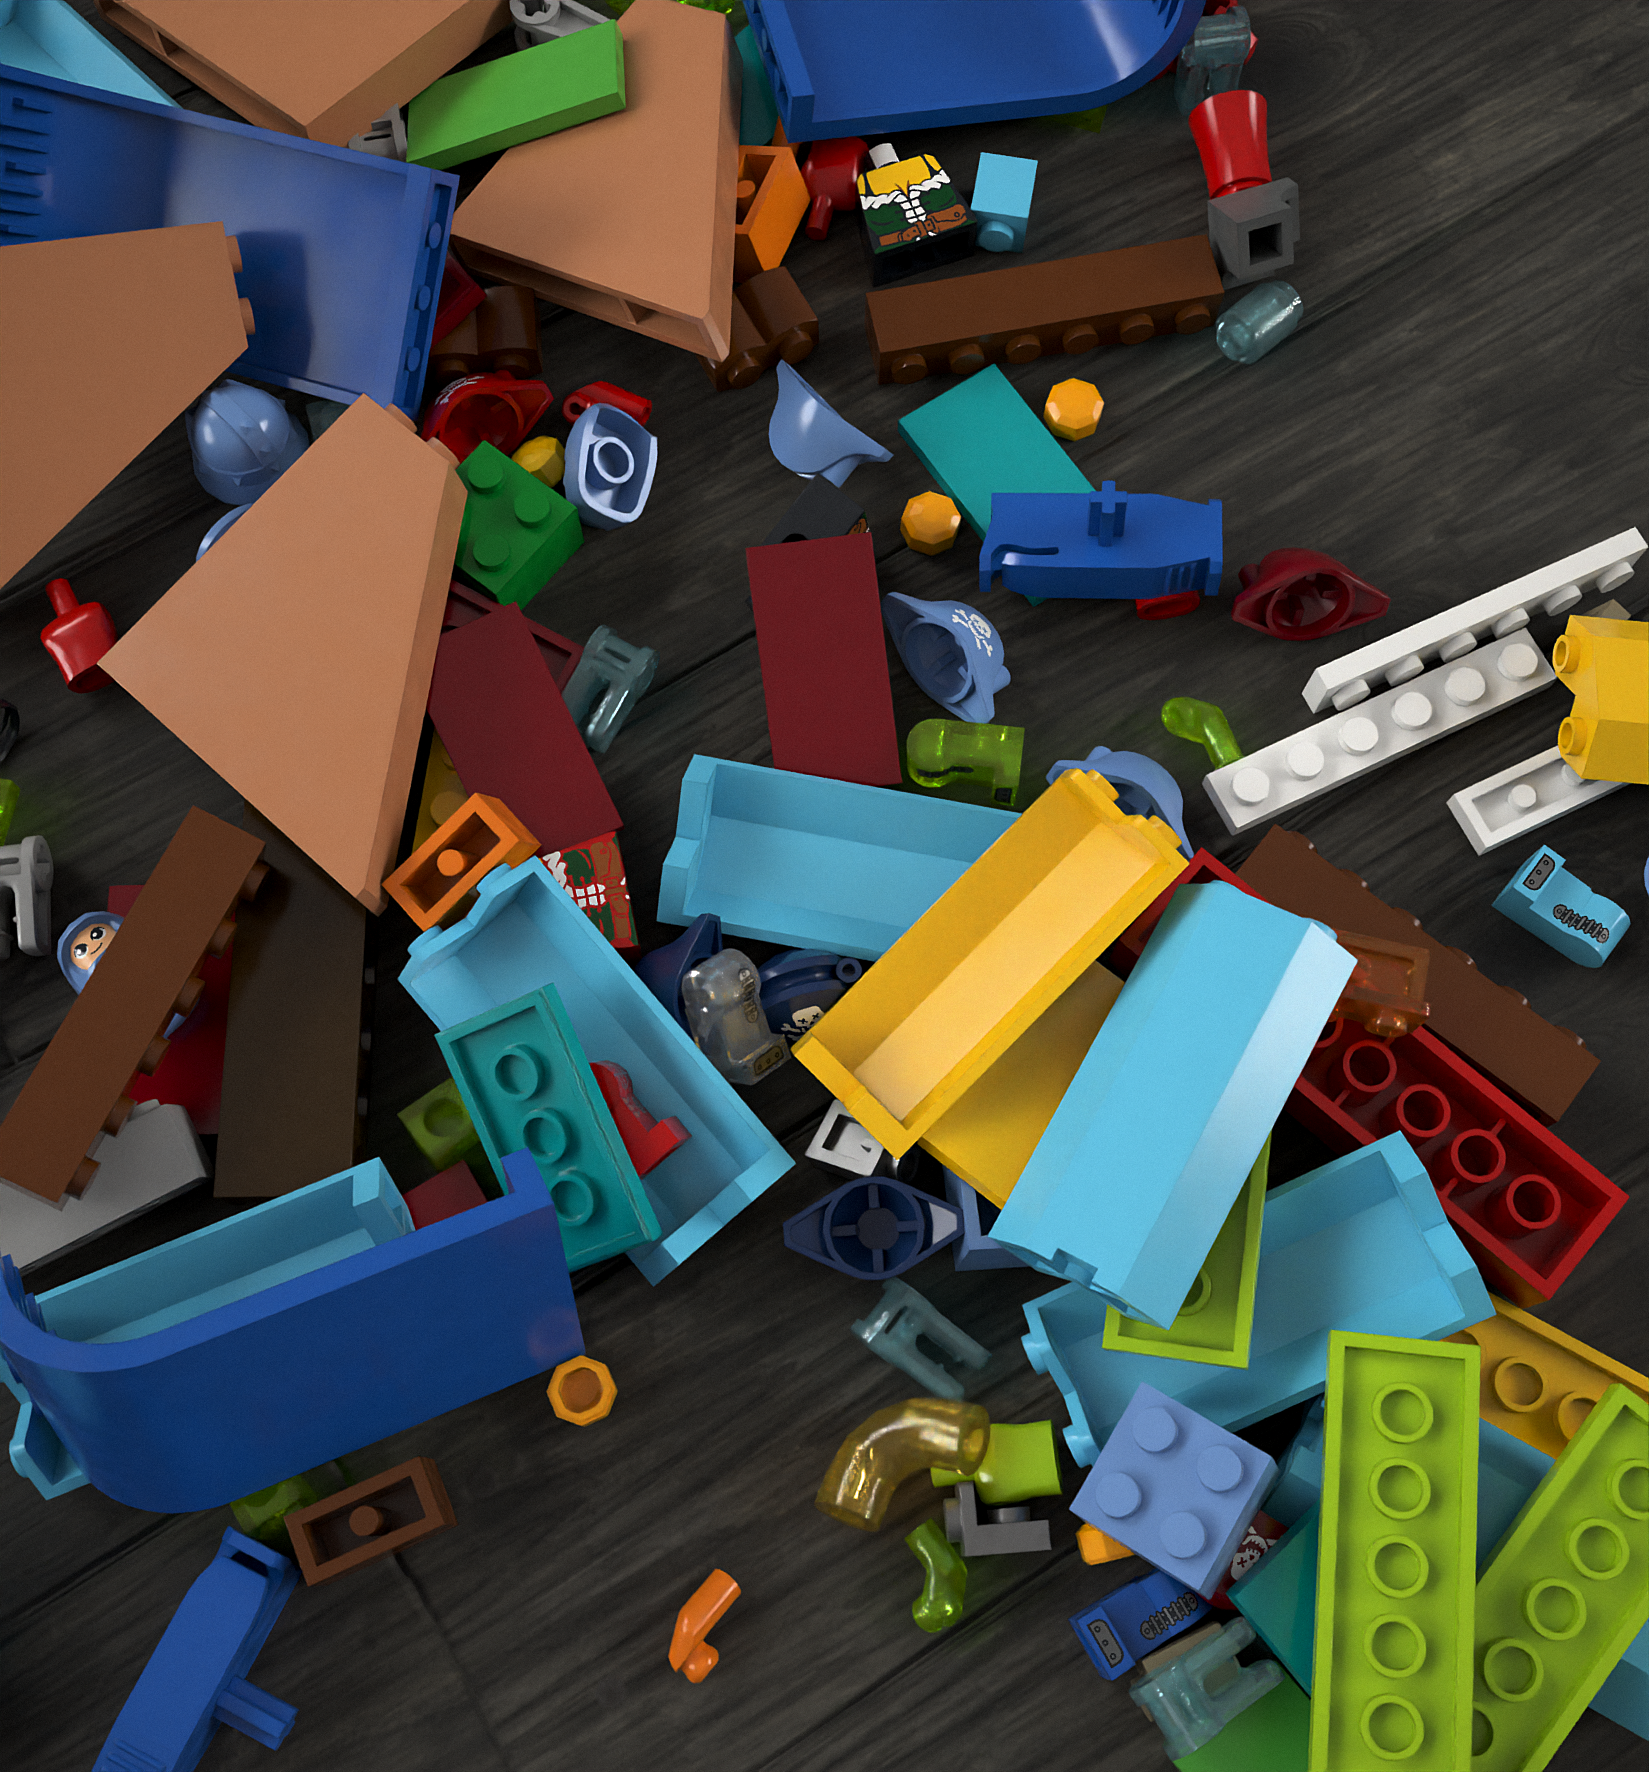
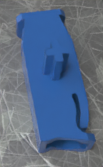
(1102, 545)
(203, 1665)

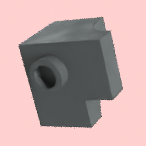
(1254, 231)

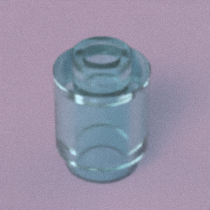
(1258, 321)

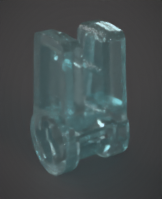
(1215, 48)
(611, 665)
(899, 1344)
(1177, 1693)

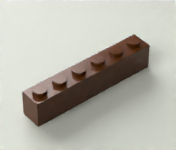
(1042, 309)
(126, 1008)
(1471, 1015)

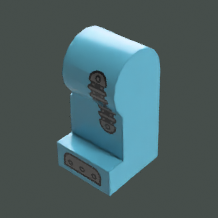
(1562, 910)

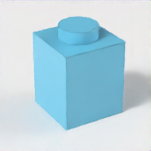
(1003, 201)

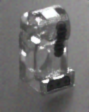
(730, 1019)

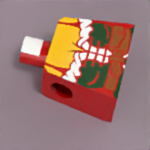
(598, 884)

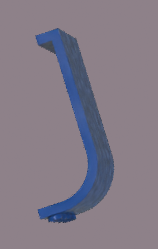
(957, 62)
(330, 239)
(308, 1362)

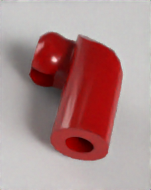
(604, 392)

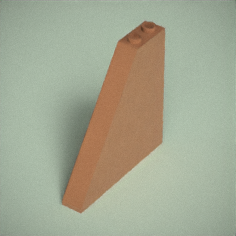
(310, 63)
(633, 206)
(100, 358)
(314, 641)

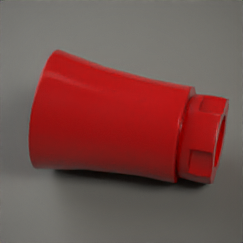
(1232, 141)

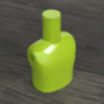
(1017, 1466)

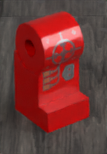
(644, 1138)

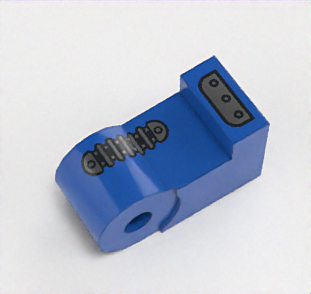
(1135, 1620)

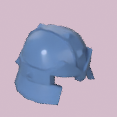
(242, 441)

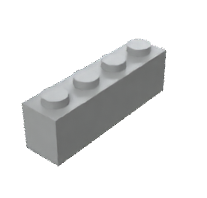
(139, 1171)

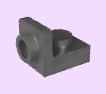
(852, 1152)
(1007, 1528)

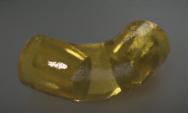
(892, 1445)

